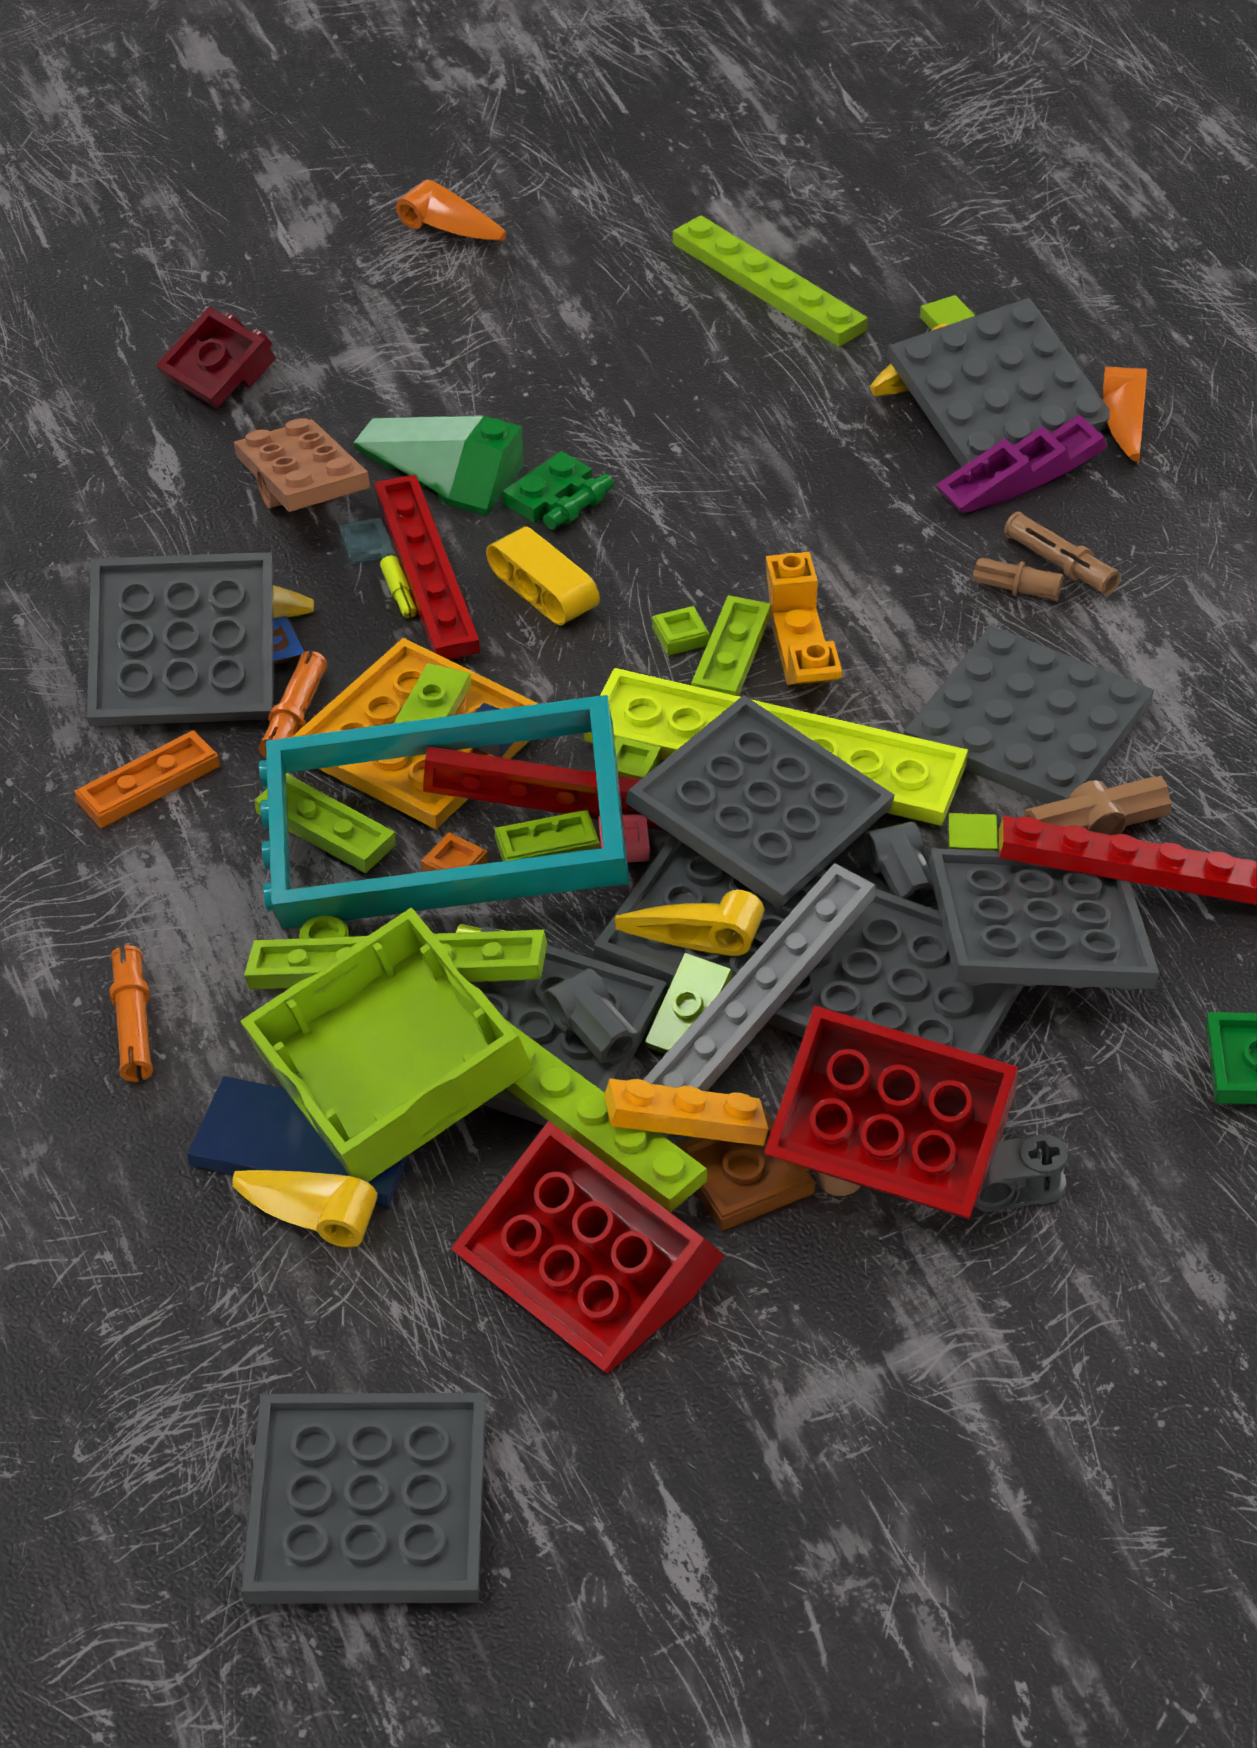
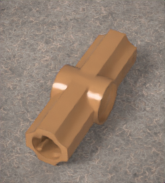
(1105, 808)

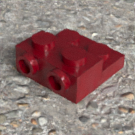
(217, 357)

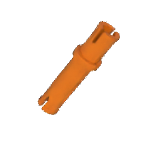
(288, 715)
(130, 996)

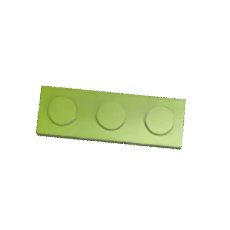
(732, 645)
(334, 826)

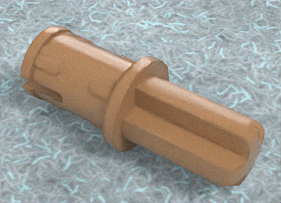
(1018, 578)

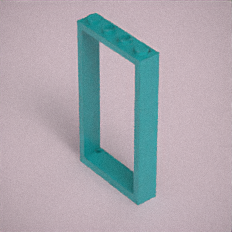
(452, 885)

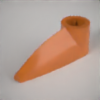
(443, 209)
(1125, 398)

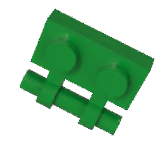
(556, 491)

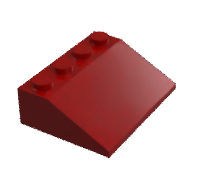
(893, 1112)
(586, 1250)

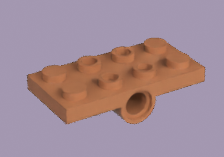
(299, 465)

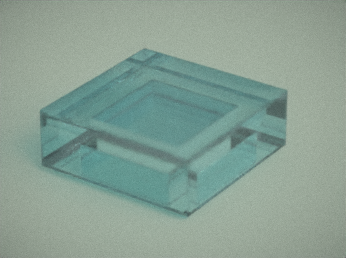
(365, 540)

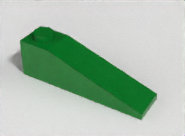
(457, 456)

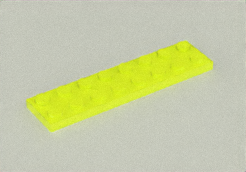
(913, 769)

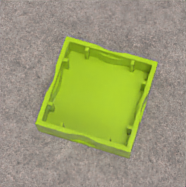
(386, 1046)

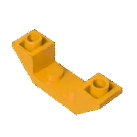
(796, 621)

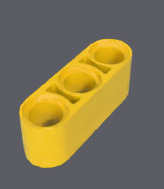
(542, 575)

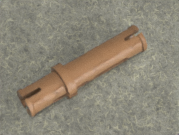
(1075, 561)

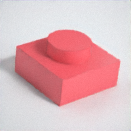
(635, 837)

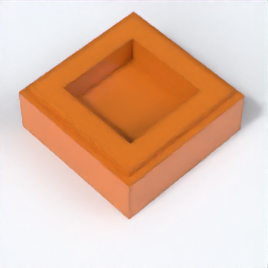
(453, 853)

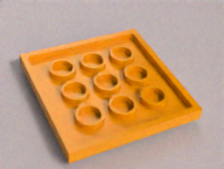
(377, 700)

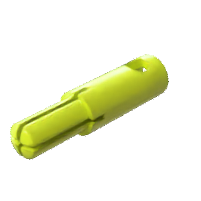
(398, 585)

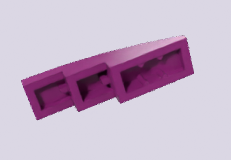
(1014, 470)

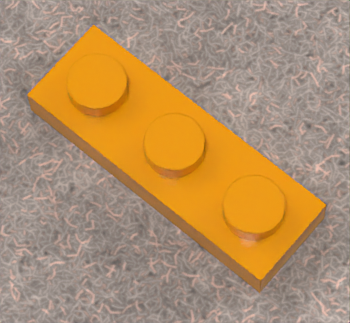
(686, 1111)

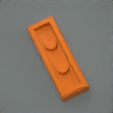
(147, 779)

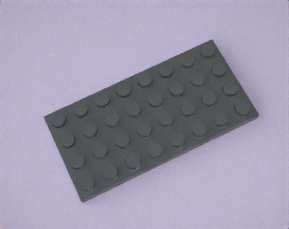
(882, 970)

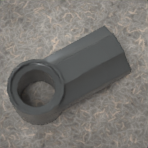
(900, 858)
(586, 1008)

